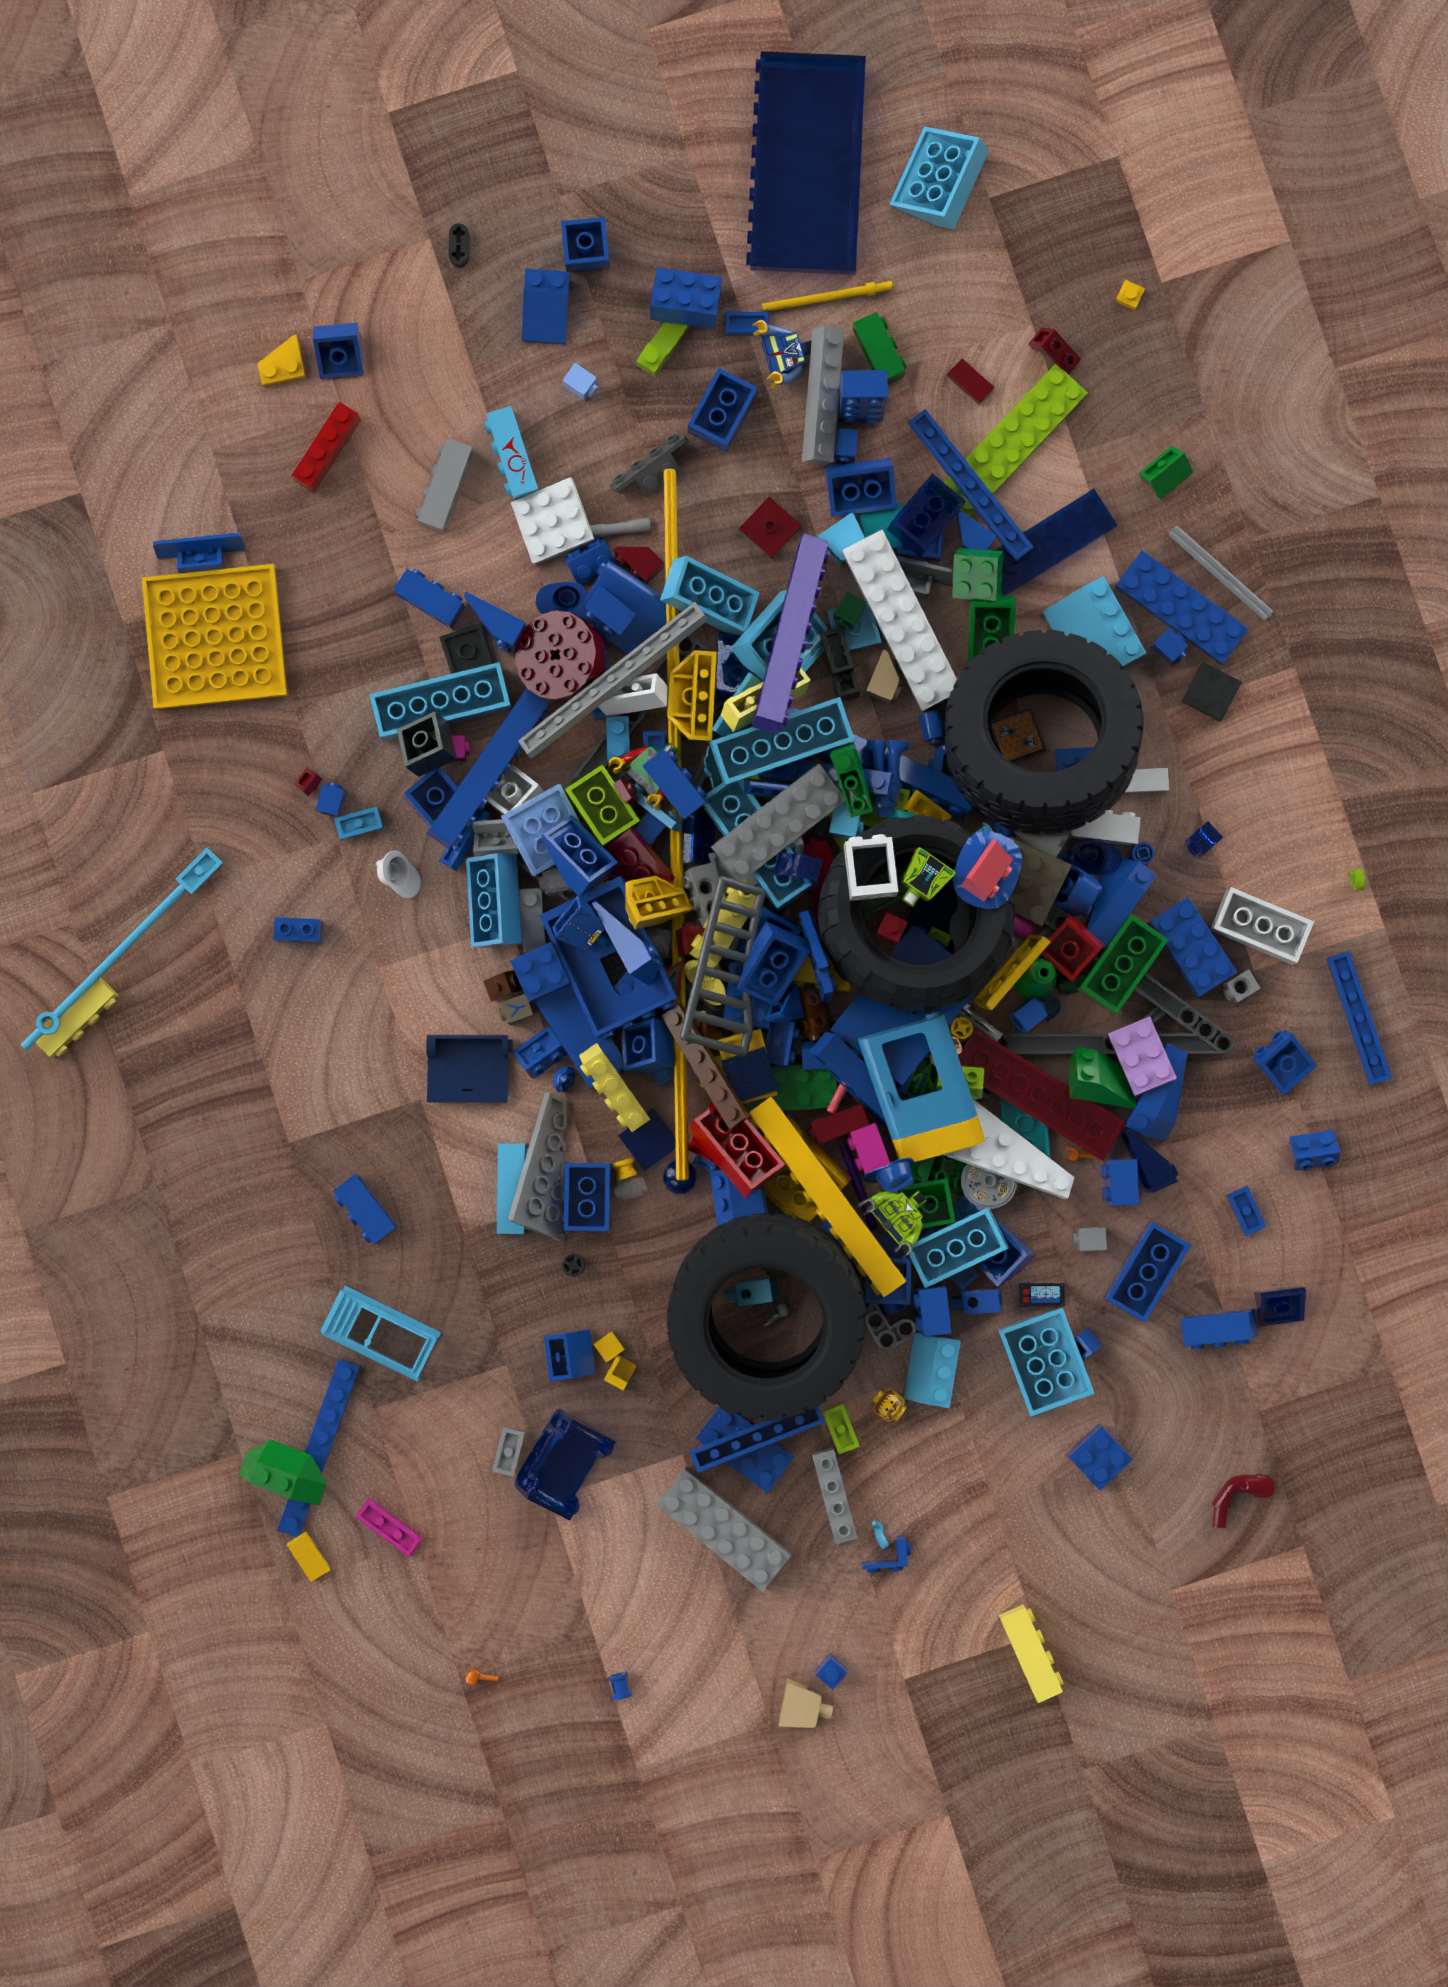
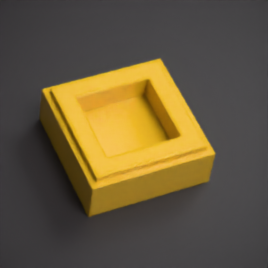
(609, 1346)

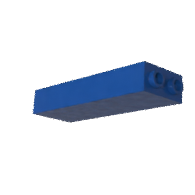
(574, 1031)

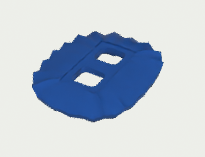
(970, 855)

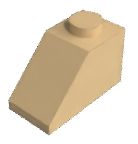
(884, 680)

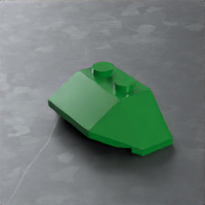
(284, 1472)

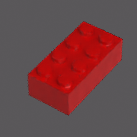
(737, 1151)

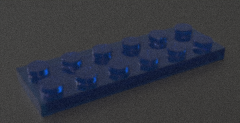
(1057, 539)

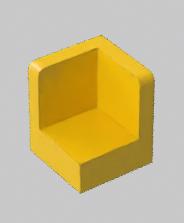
(620, 1372)

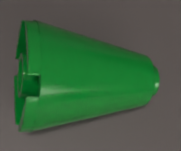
(1037, 980)

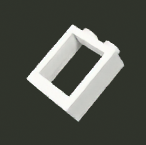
(870, 891)

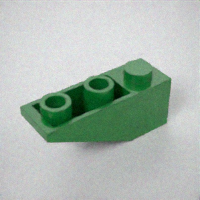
(851, 779)

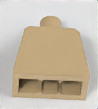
(802, 1706)

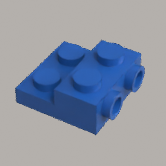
(1284, 1061)

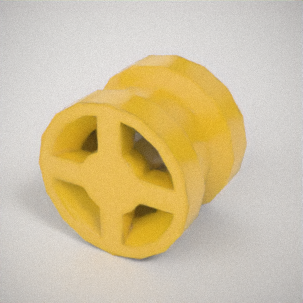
(963, 1026)
(624, 1169)

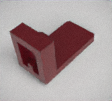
(1056, 348)

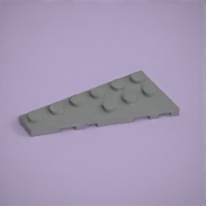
(542, 1180)

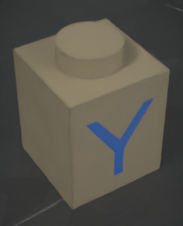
(516, 1009)

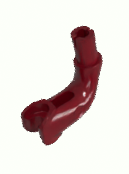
(1259, 1485)

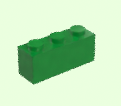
(878, 346)

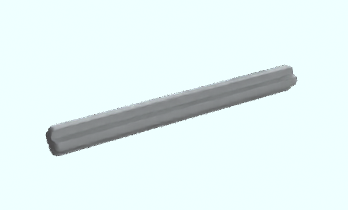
(1220, 573)

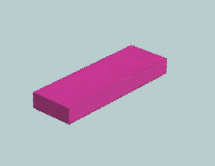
(389, 1527)

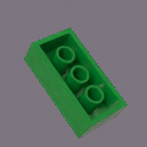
(1122, 964)
(801, 1088)

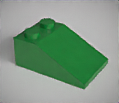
(989, 623)
(1098, 1079)

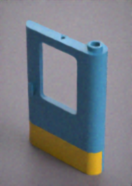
(933, 1121)

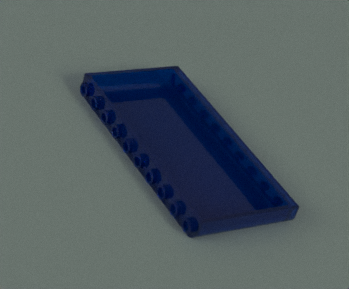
(806, 163)

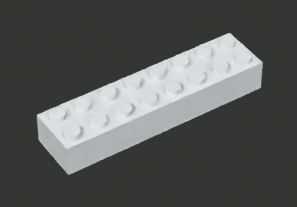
(901, 619)

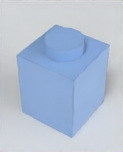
(580, 382)

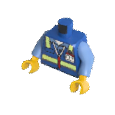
(782, 353)

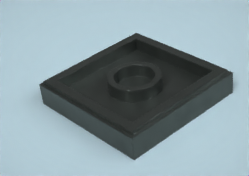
(466, 649)
(1211, 691)

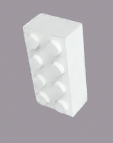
(1261, 926)

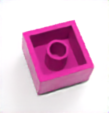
(868, 1148)

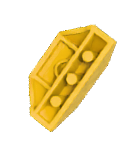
(693, 695)
(654, 901)

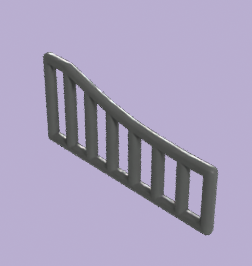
(702, 969)

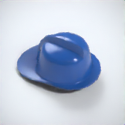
(560, 597)
(892, 1176)

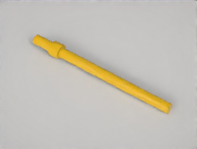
(869, 289)

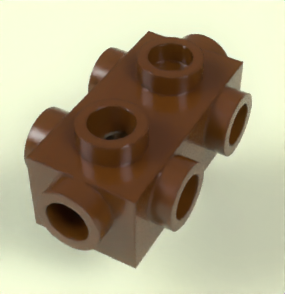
(815, 1018)

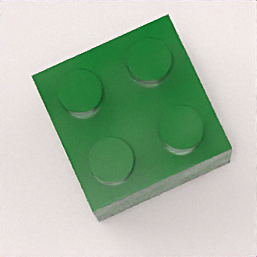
(977, 574)

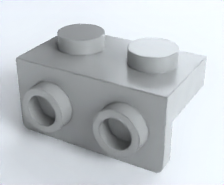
(492, 838)

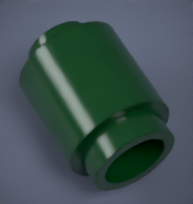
(1069, 987)

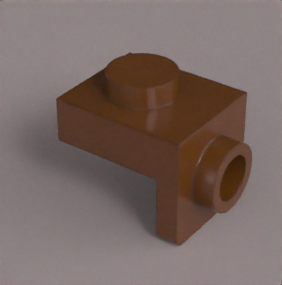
(502, 985)

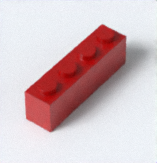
(326, 447)

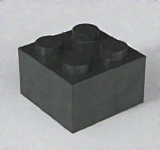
(426, 744)

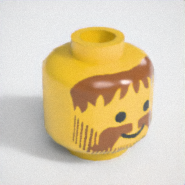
(889, 1405)

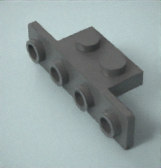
(650, 471)
(922, 574)

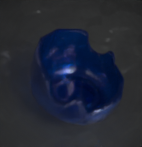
(679, 1186)

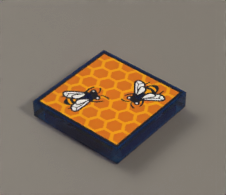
(1017, 735)

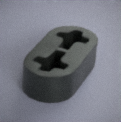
(453, 245)

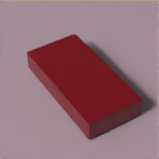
(970, 381)

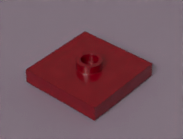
(770, 527)

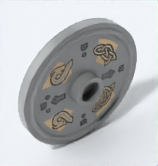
(986, 1188)

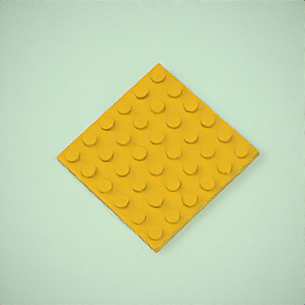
(214, 636)

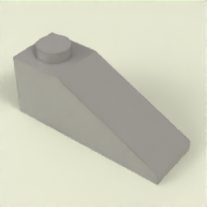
(532, 926)

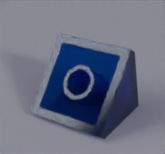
(1280, 1305)

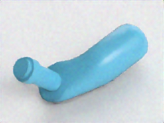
(878, 1530)

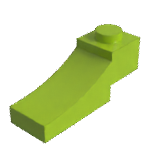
(661, 347)

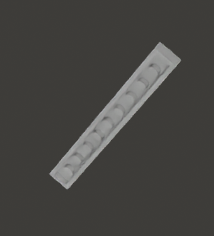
(613, 680)

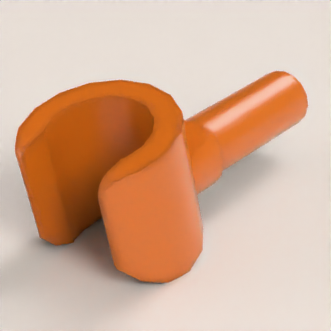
(1075, 1154)
(473, 1676)

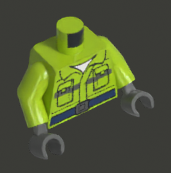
(898, 1216)

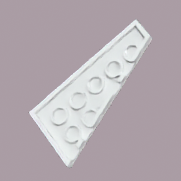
(1014, 1157)

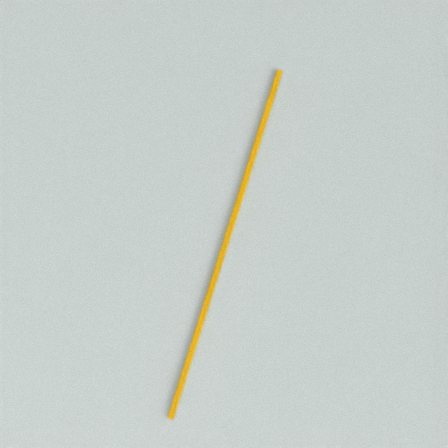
(676, 843)

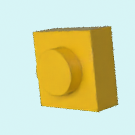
(1129, 294)

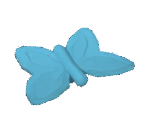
(710, 768)

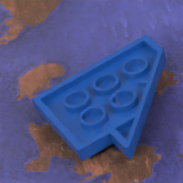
(819, 960)

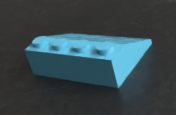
(939, 176)
(1098, 618)
(756, 642)
(1046, 1361)

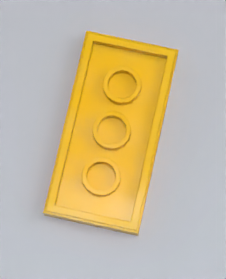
(1011, 971)

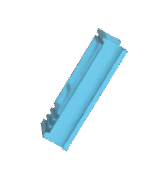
(344, 1314)

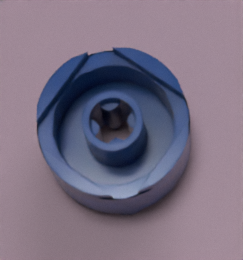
(1077, 892)

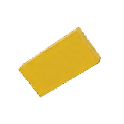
(308, 1556)

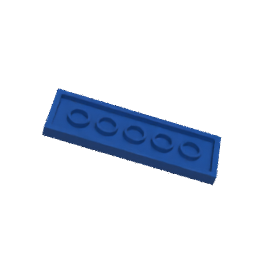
(1181, 607)

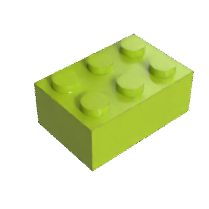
(601, 805)

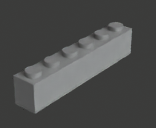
(822, 395)

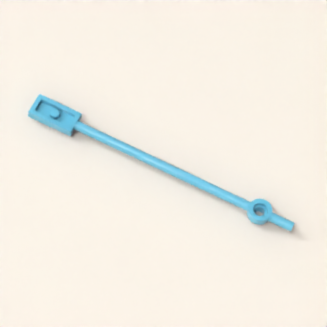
(190, 880)

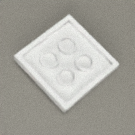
(552, 521)

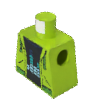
(924, 877)

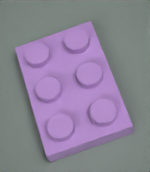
(1142, 1056)

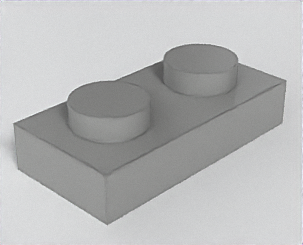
(508, 1451)

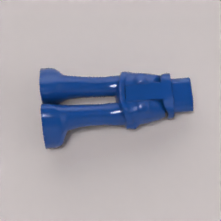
(885, 804)

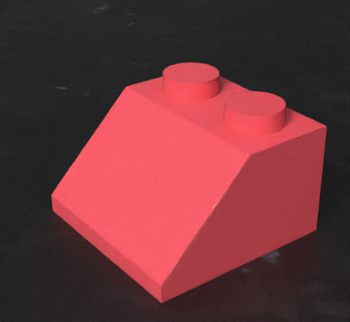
(987, 872)

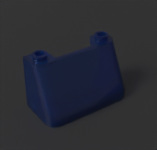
(561, 1463)

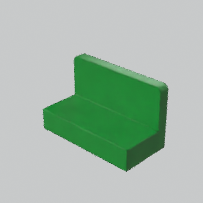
(1166, 471)

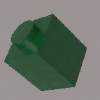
(849, 611)

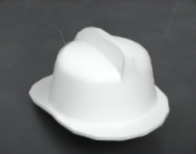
(399, 874)

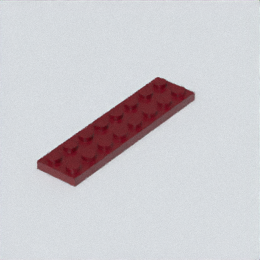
(1041, 1095)

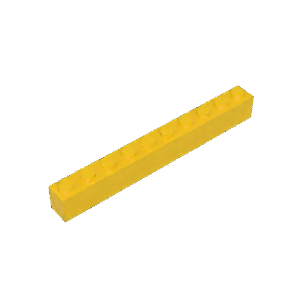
(828, 1197)

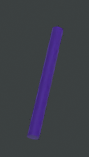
(859, 1189)

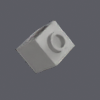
(1249, 983)
(1090, 1239)

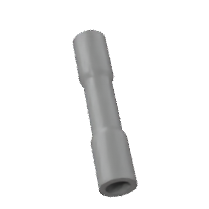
(631, 526)

